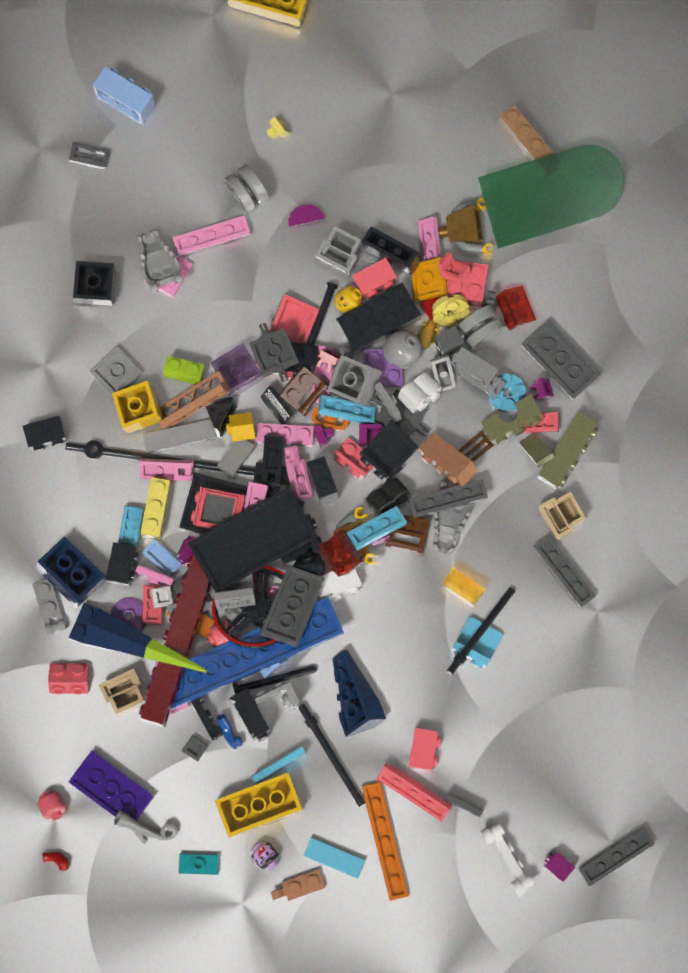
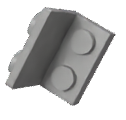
(237, 595)
(288, 697)

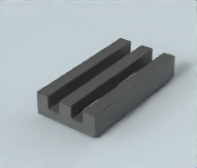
(87, 162)
(462, 804)

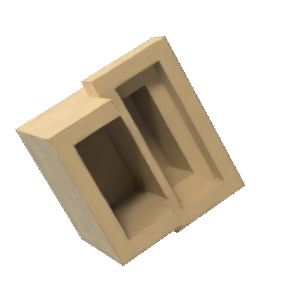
(562, 515)
(123, 692)

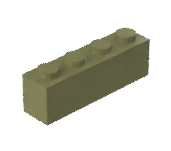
(567, 450)

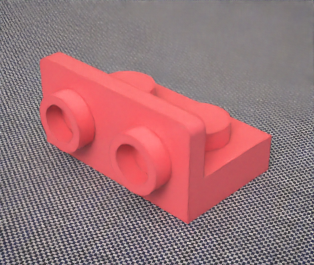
(349, 455)

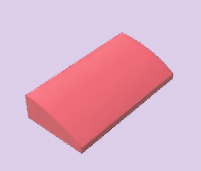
(295, 318)

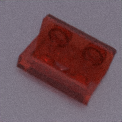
(341, 554)

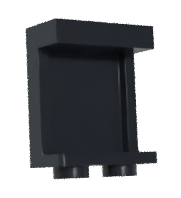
(388, 451)

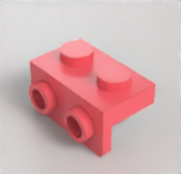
(68, 678)

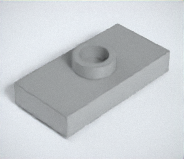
(388, 401)

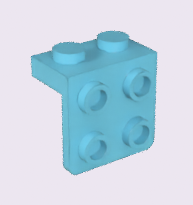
(485, 647)

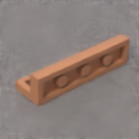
(195, 404)

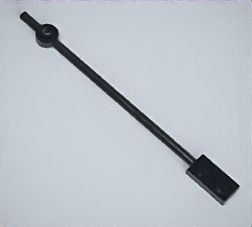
(256, 472)

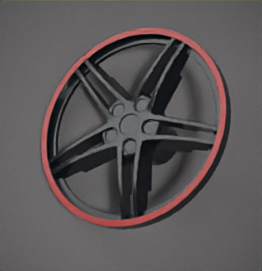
(254, 614)

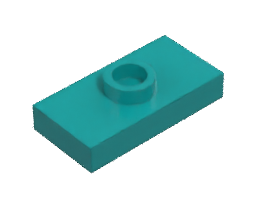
(198, 864)

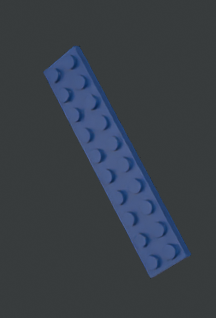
(232, 662)

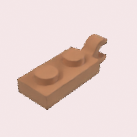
(300, 886)

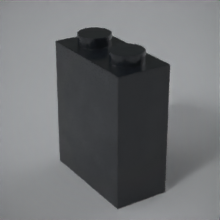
(322, 480)

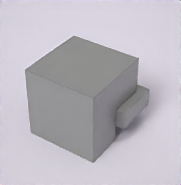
(339, 250)

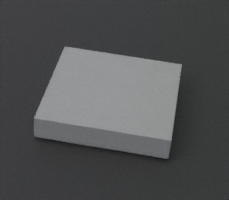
(116, 371)

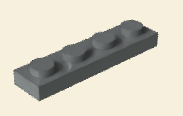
(448, 498)
(564, 571)
(616, 856)

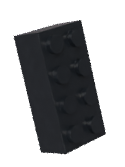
(378, 318)

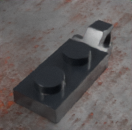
(213, 730)

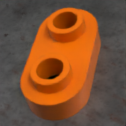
(328, 422)

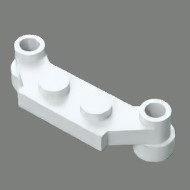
(495, 834)

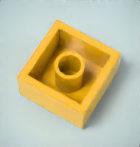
(137, 407)

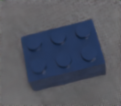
(70, 572)

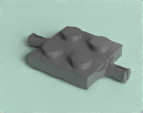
(273, 352)
(410, 421)

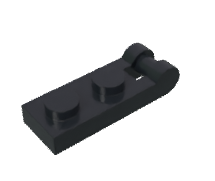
(272, 461)

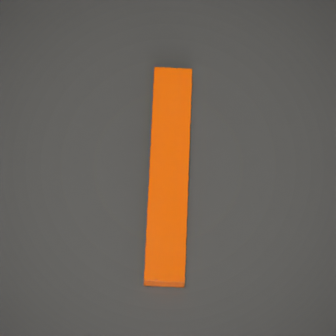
(385, 841)

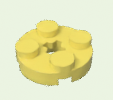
(458, 311)

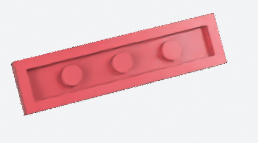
(414, 791)

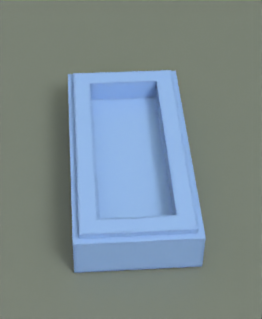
(162, 558)

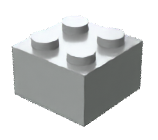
(354, 380)

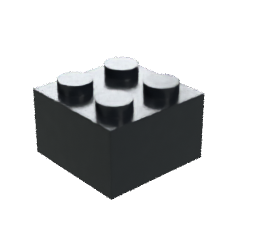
(94, 283)

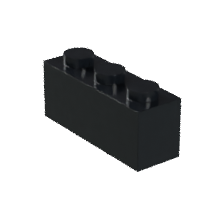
(391, 249)

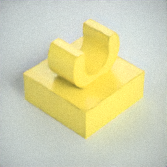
(278, 128)

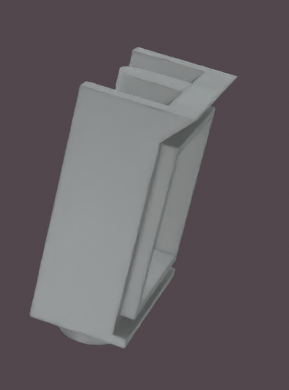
(477, 372)

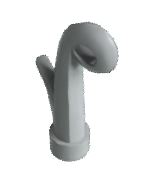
(139, 829)

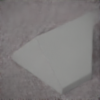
(444, 372)

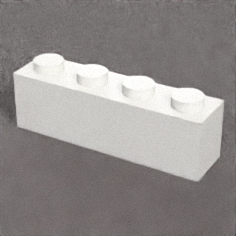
(337, 586)

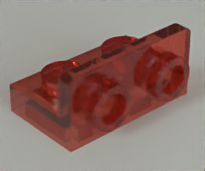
(515, 307)

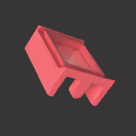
(215, 507)

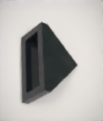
(220, 412)

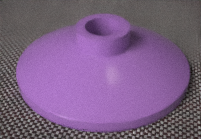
(133, 606)

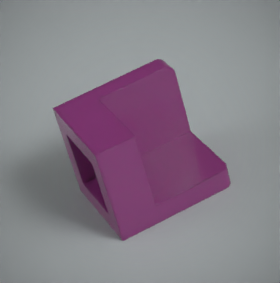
(368, 432)

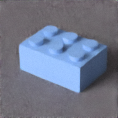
(124, 94)

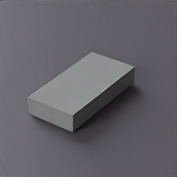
(236, 457)

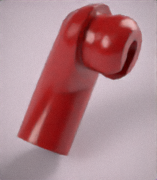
(58, 858)

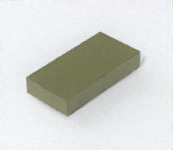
(536, 450)

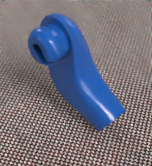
(227, 731)

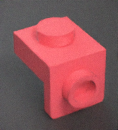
(452, 269)

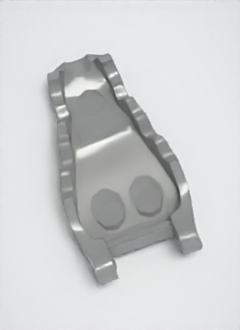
(157, 261)
(449, 525)

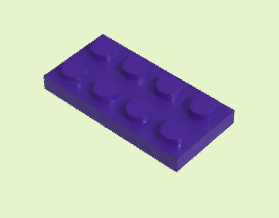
(110, 787)

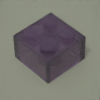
(238, 370)

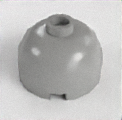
(402, 348)

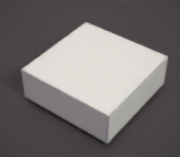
(161, 597)

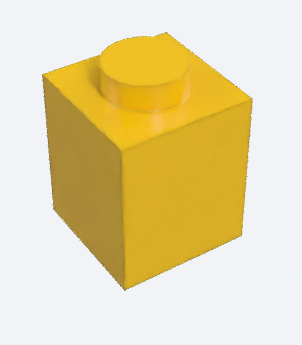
(241, 427)

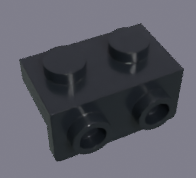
(306, 356)

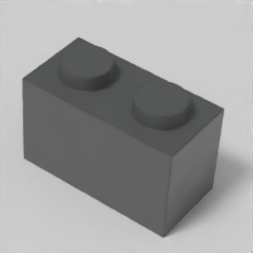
(449, 341)

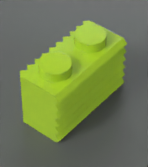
(183, 370)

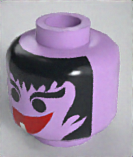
(264, 855)

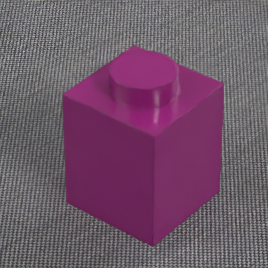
(558, 866)

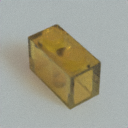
(463, 587)

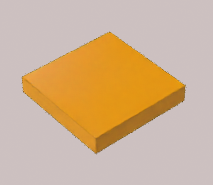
(427, 281)

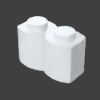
(420, 392)

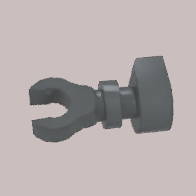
(490, 300)

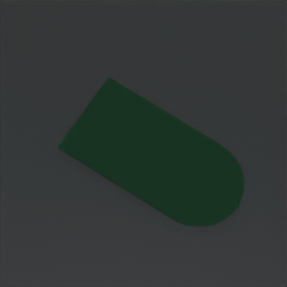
(551, 193)

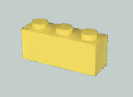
(156, 508)

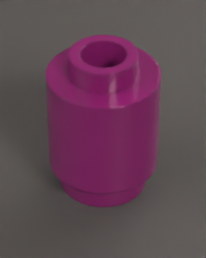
(184, 551)

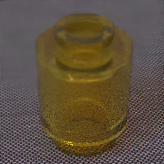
(427, 333)

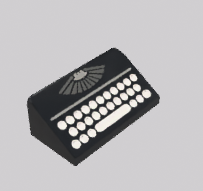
(277, 405)

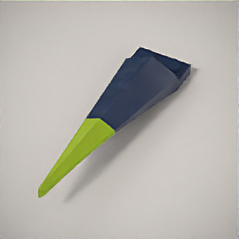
(104, 631)

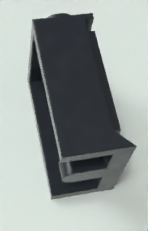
(250, 715)

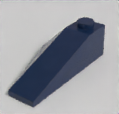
(358, 702)

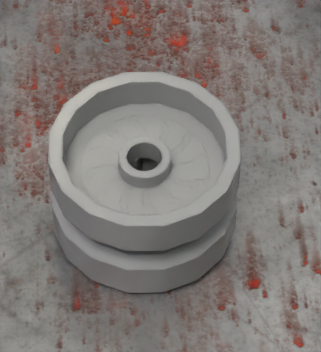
(246, 188)
(481, 327)

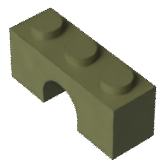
(528, 415)

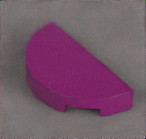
(305, 215)

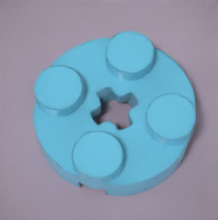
(517, 389)

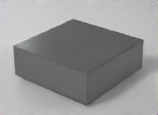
(195, 748)

